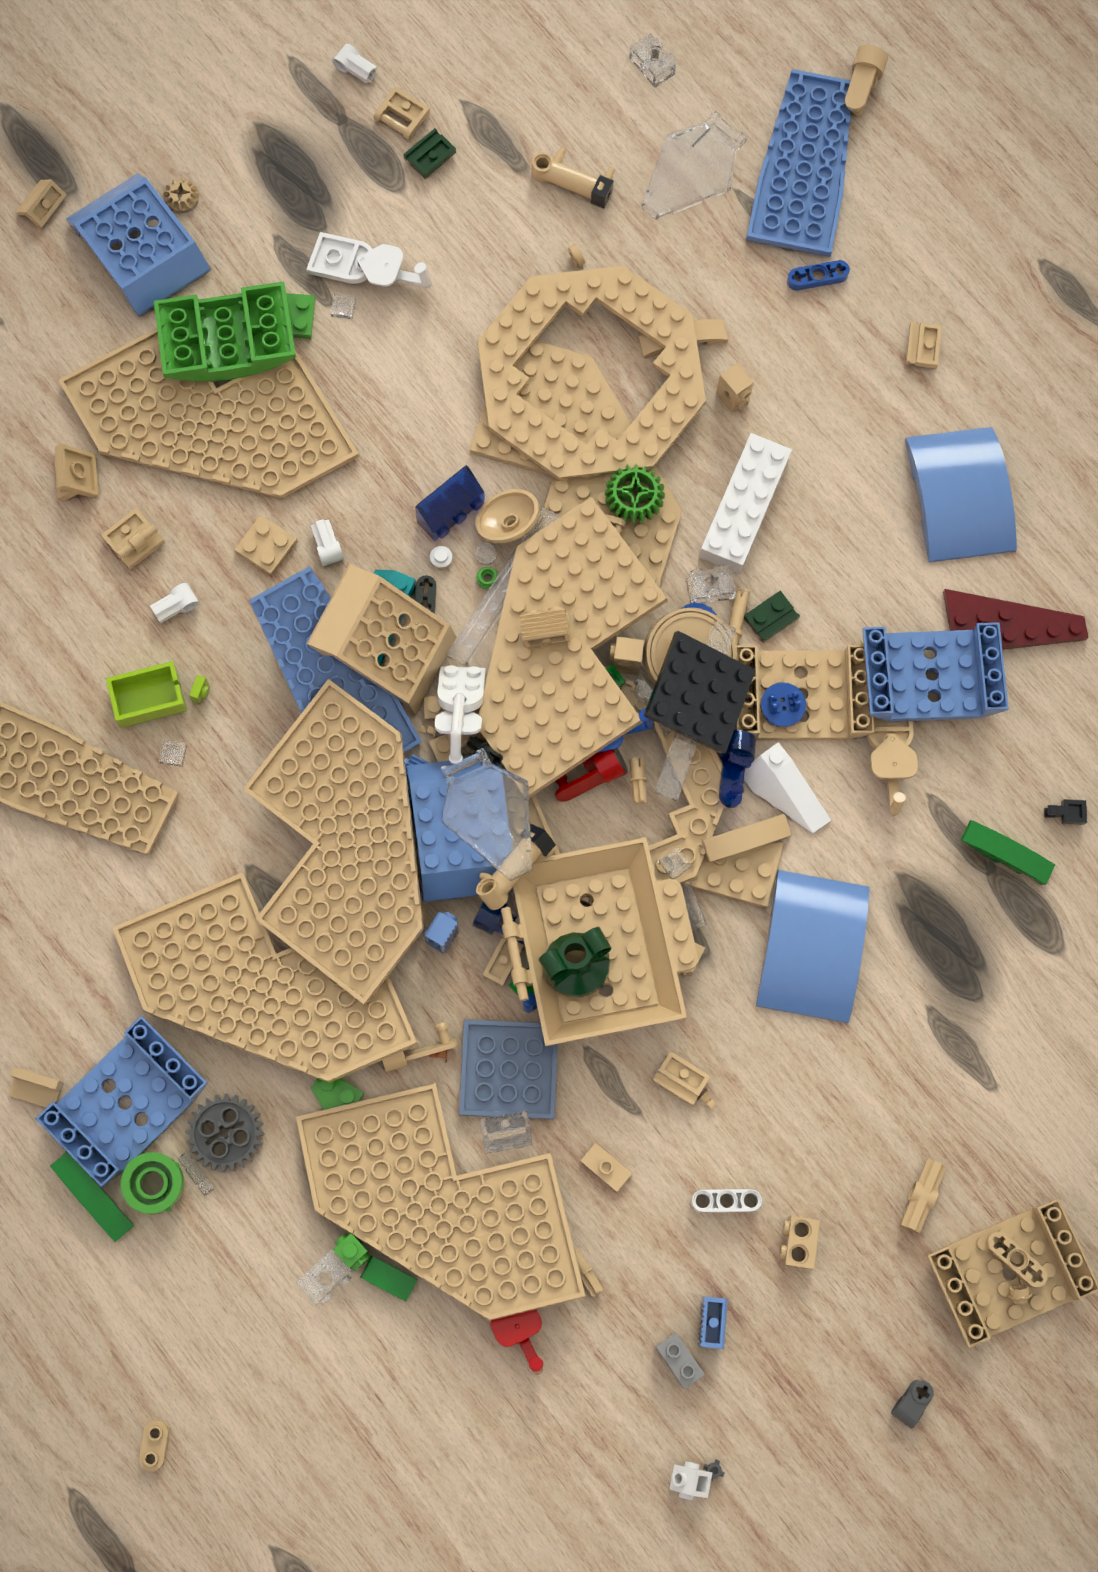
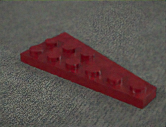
(1019, 623)

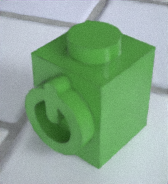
(351, 1251)

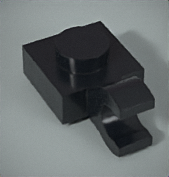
(1070, 810)

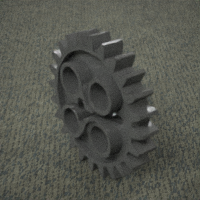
(234, 1152)

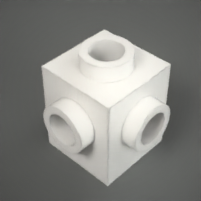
(690, 1481)

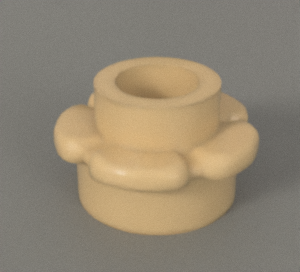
(1019, 1294)

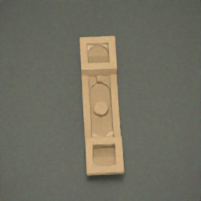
(707, 330)
(746, 837)

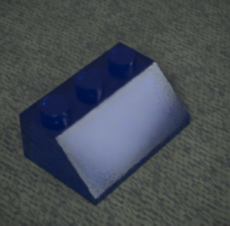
(450, 504)

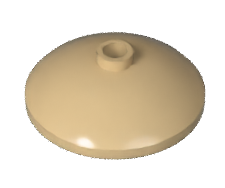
(507, 516)

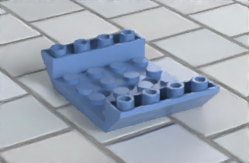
(146, 267)
(967, 669)
(94, 1125)

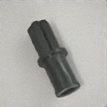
(475, 744)

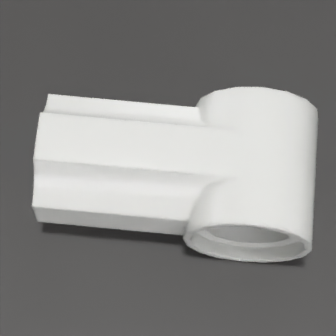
(350, 61)
(328, 547)
(180, 600)

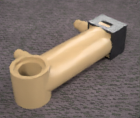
(594, 188)
(495, 888)

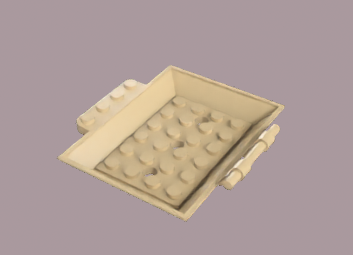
(640, 919)

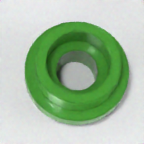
(486, 571)

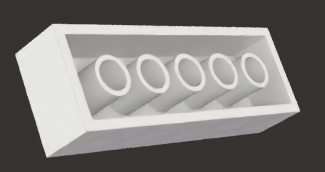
(745, 503)

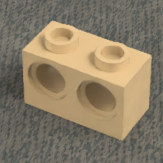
(627, 655)
(807, 1244)

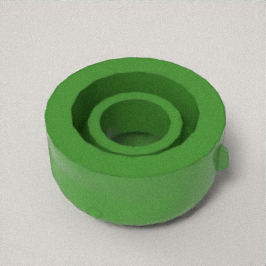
(133, 1178)

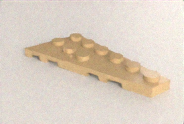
(741, 876)

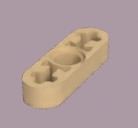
(1026, 1276)

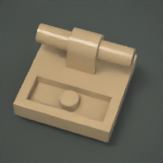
(133, 538)

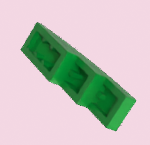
(1008, 852)
(92, 1196)

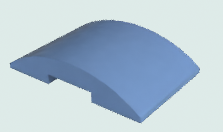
(963, 494)
(814, 946)

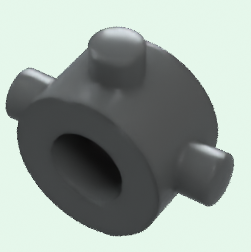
(715, 1468)

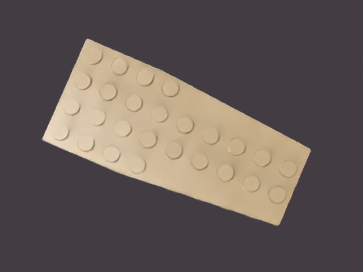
(77, 784)

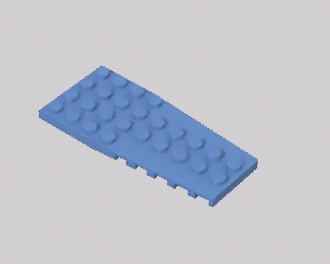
(804, 167)
(288, 619)

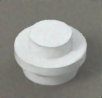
(441, 557)

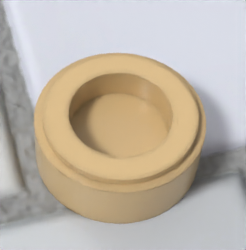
(576, 255)

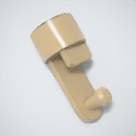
(867, 70)
(400, 1059)

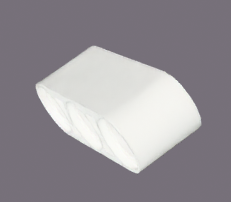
(736, 1195)

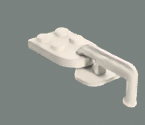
(340, 260)
(459, 694)

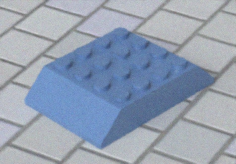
(446, 862)

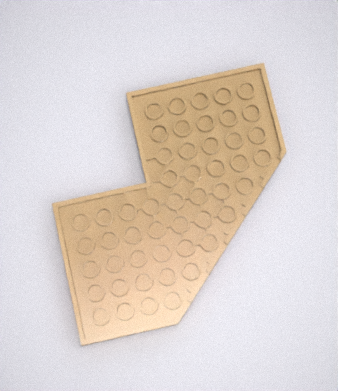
(578, 398)
(250, 434)
(557, 701)
(356, 890)
(218, 974)
(479, 1236)

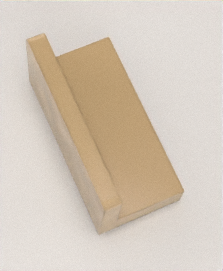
(42, 202)
(34, 1087)

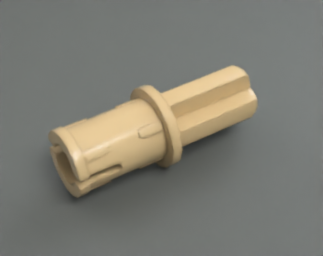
(638, 780)
(587, 1275)

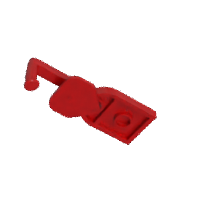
(517, 1330)

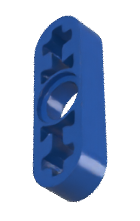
(822, 267)

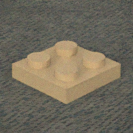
(265, 545)

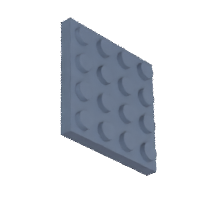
(507, 1070)

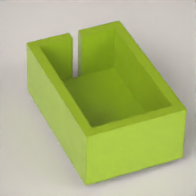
(146, 694)

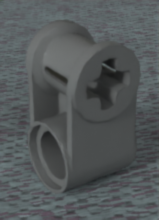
(909, 1406)

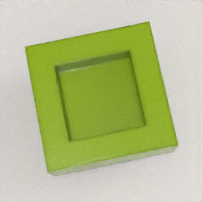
(199, 689)

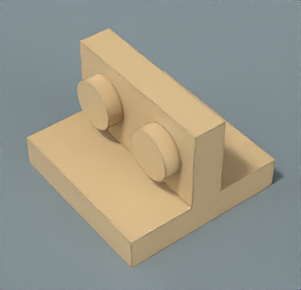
(75, 472)

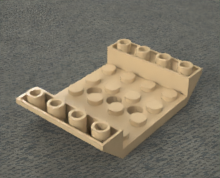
(358, 629)
(834, 689)
(975, 1278)

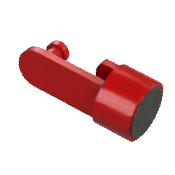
(601, 767)

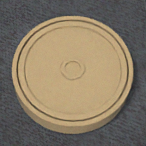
(690, 621)

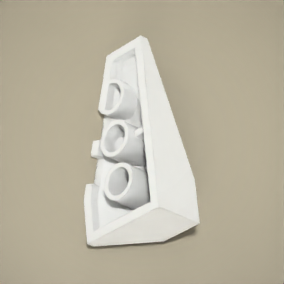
(783, 786)

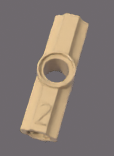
(923, 1196)

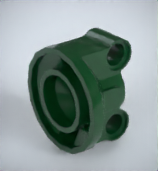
(582, 977)

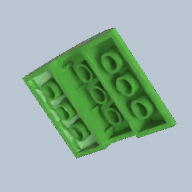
(225, 334)

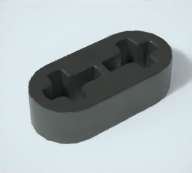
(431, 597)

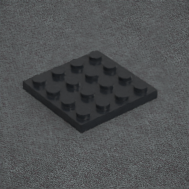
(699, 692)

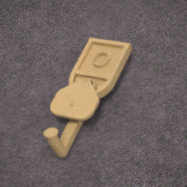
(893, 757)

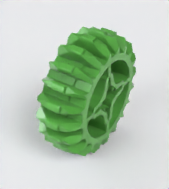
(643, 494)

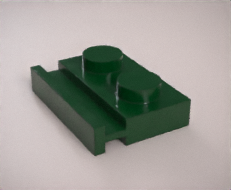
(429, 153)
(771, 616)

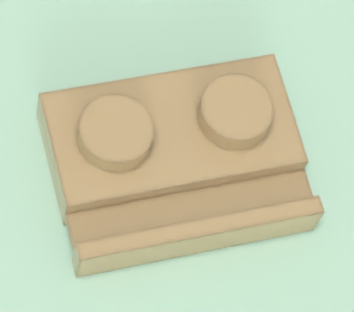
(923, 345)
(681, 1078)

